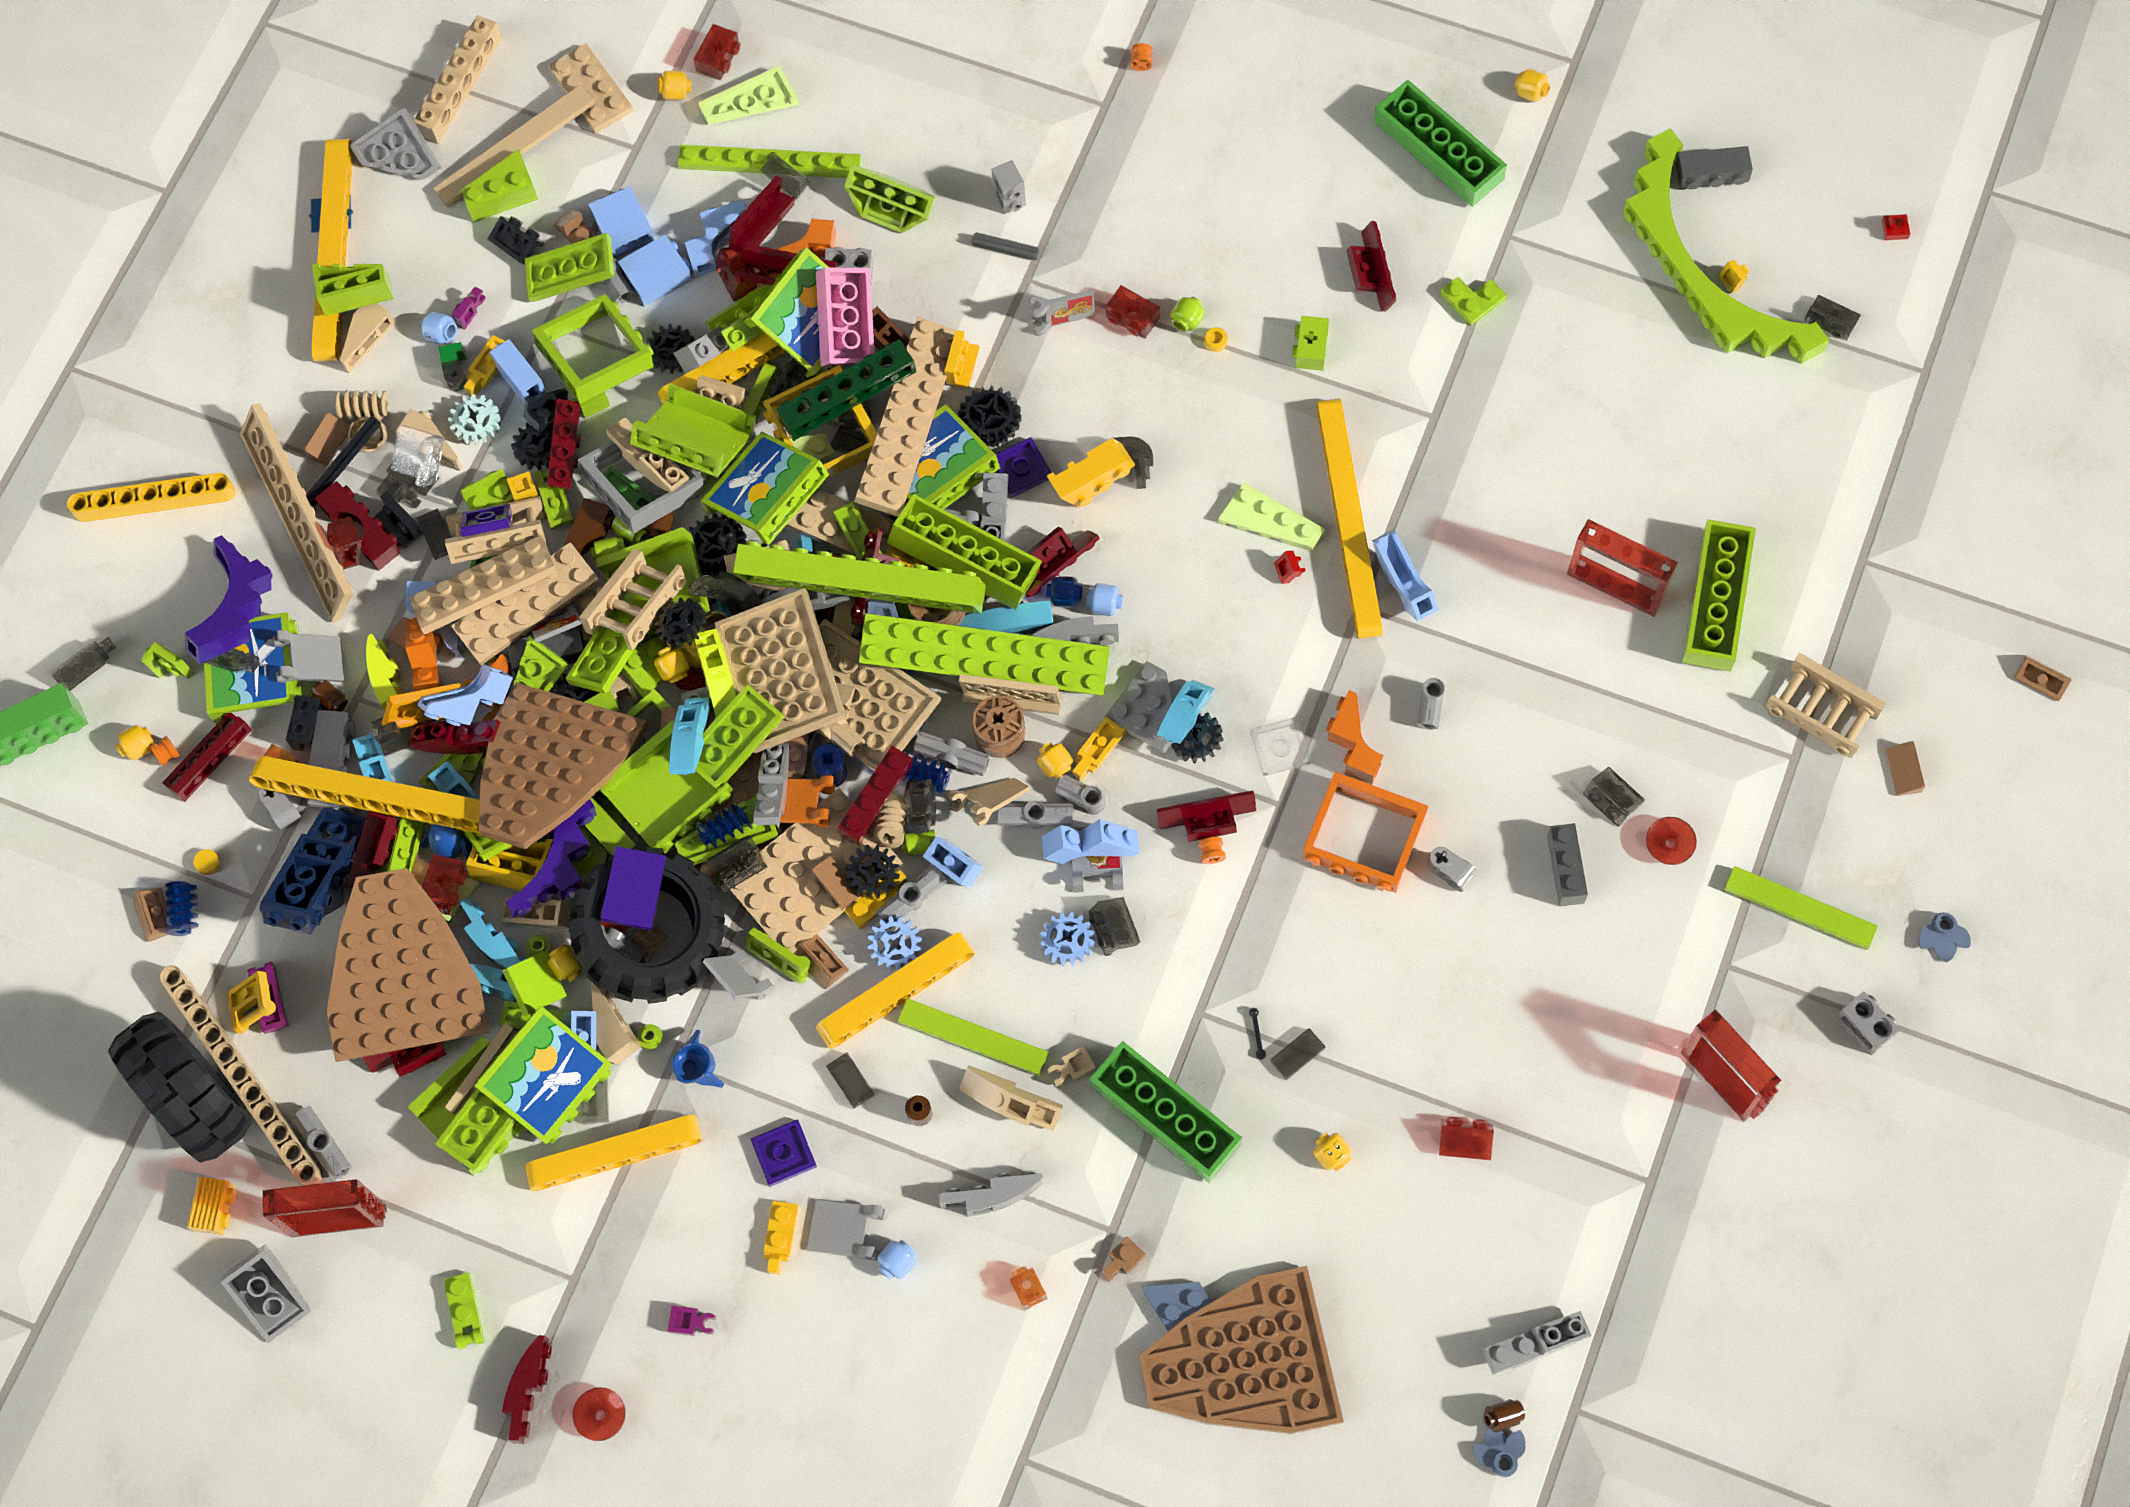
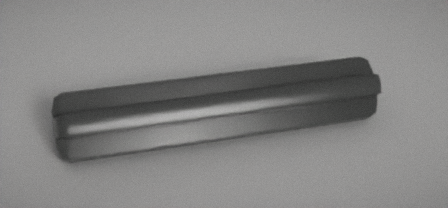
(1005, 246)

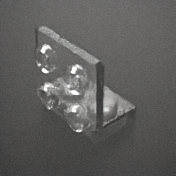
(417, 454)

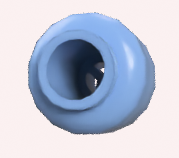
(438, 328)
(1104, 599)
(896, 1259)

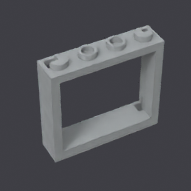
(635, 520)

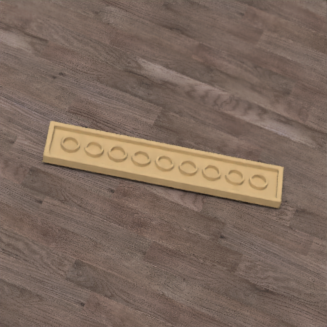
(906, 421)
(296, 513)

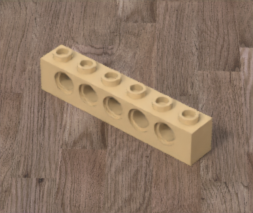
(457, 79)

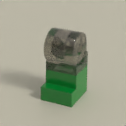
(451, 365)

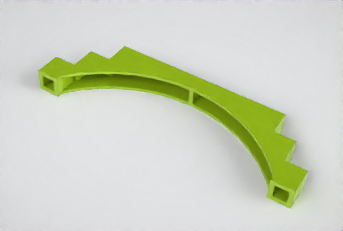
(1726, 318)

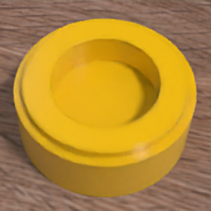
(1215, 339)
(206, 862)

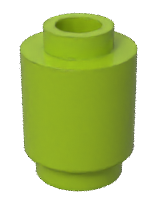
(622, 531)
(607, 546)
(917, 843)

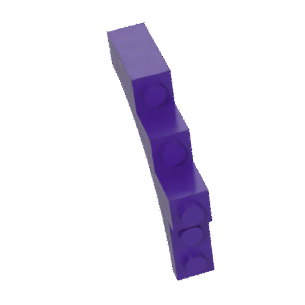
(230, 621)
(557, 872)

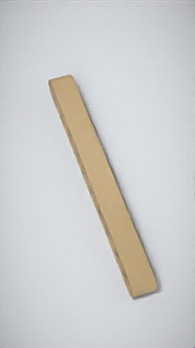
(232, 1068)

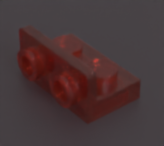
(1466, 1138)

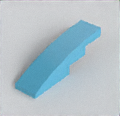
(1006, 619)
(372, 759)

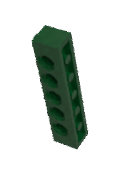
(841, 401)

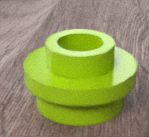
(546, 945)
(655, 1041)

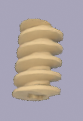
(361, 406)
(889, 822)

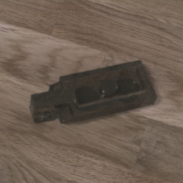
(236, 660)
(83, 663)

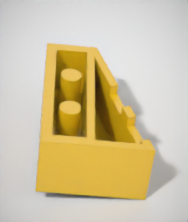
(1092, 474)
(511, 867)

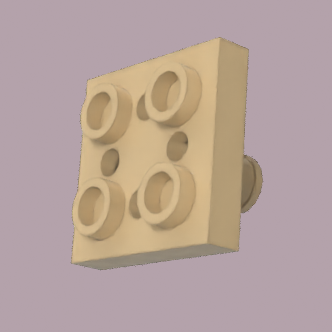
(721, 391)

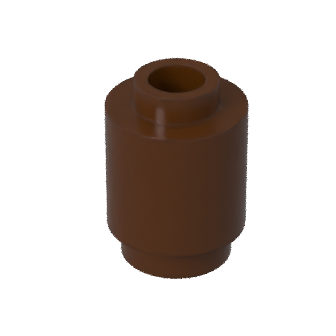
(660, 526)
(331, 697)
(922, 1117)
(1504, 1415)

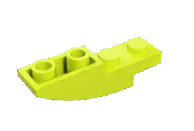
(381, 670)
(715, 670)

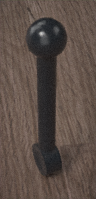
(1260, 1054)

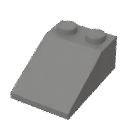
(265, 1293)

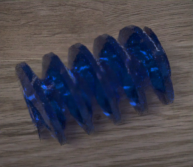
(830, 761)
(922, 771)
(722, 826)
(180, 908)

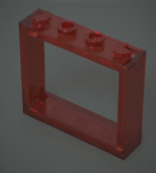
(1629, 554)
(1740, 1056)
(323, 1208)

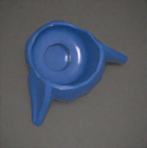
(447, 842)
(695, 1063)

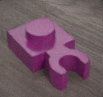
(467, 309)
(686, 1321)

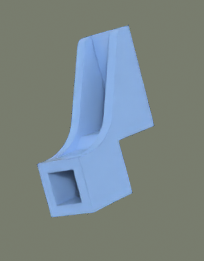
(716, 225)
(1402, 575)
(449, 636)
(460, 704)
(1097, 839)

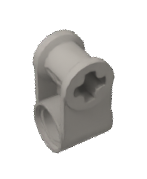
(279, 808)
(1453, 870)

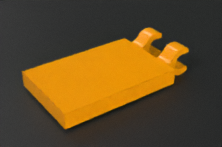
(404, 707)

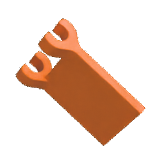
(803, 800)

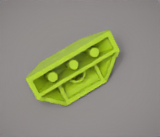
(887, 199)

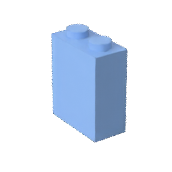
(623, 220)
(655, 270)
(516, 371)

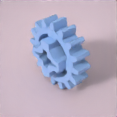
(1075, 932)
(885, 935)

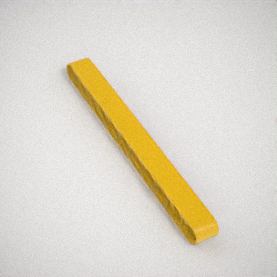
(332, 241)
(1349, 519)
(366, 793)

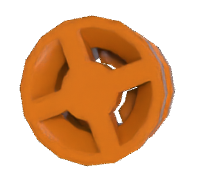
(1141, 57)
(164, 750)
(1212, 850)

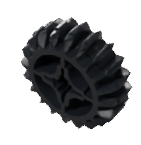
(983, 406)
(717, 533)

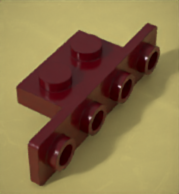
(1371, 268)
(563, 444)
(872, 545)
(1056, 554)
(1209, 816)
(373, 845)
(406, 1060)

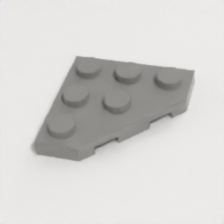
(397, 148)
(1144, 706)

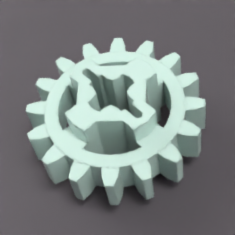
(464, 425)

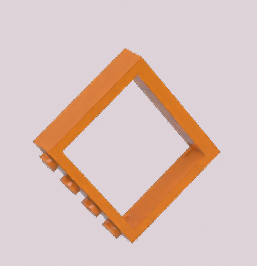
(1381, 798)

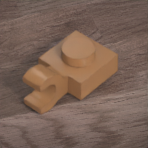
(1125, 1257)

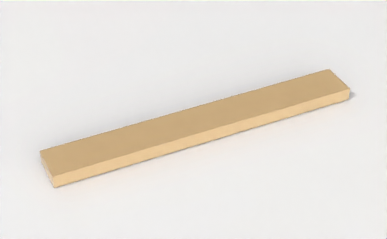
(522, 138)

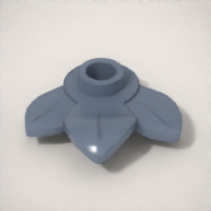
(1944, 940)
(1499, 1447)

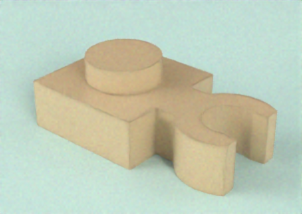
(1076, 1064)

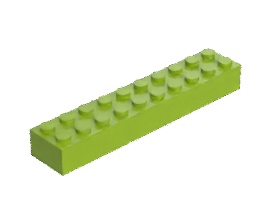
(860, 578)
(983, 653)

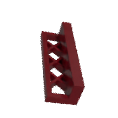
(760, 217)
(767, 262)
(210, 758)

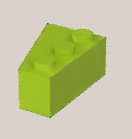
(500, 188)
(350, 288)

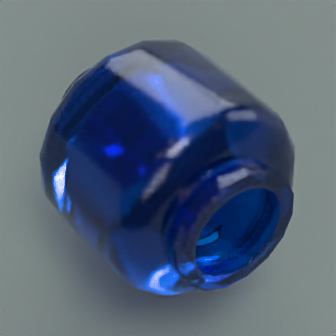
(1064, 591)

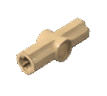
(844, 737)

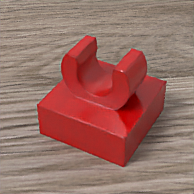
(1896, 227)
(1288, 567)

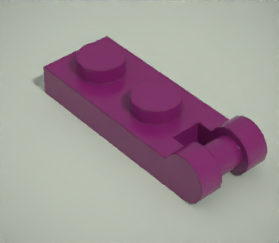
(278, 1019)

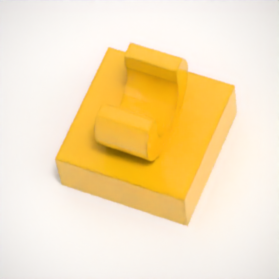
(1733, 276)
(522, 486)

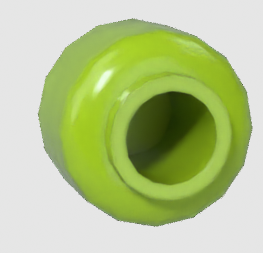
(1187, 314)

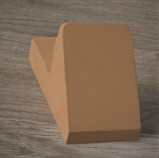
(574, 227)

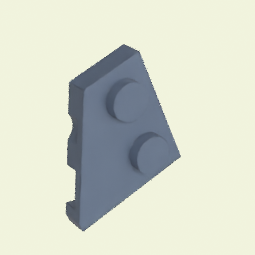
(1176, 1301)

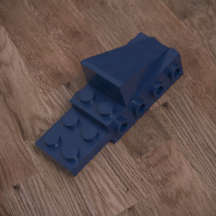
(313, 873)

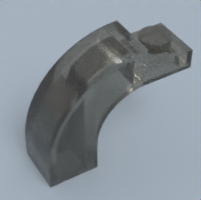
(727, 589)

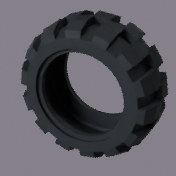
(648, 980)
(179, 1087)

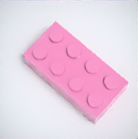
(844, 315)

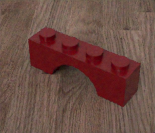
(376, 544)
(874, 795)

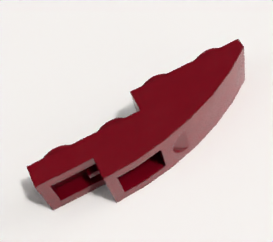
(453, 739)
(527, 1377)

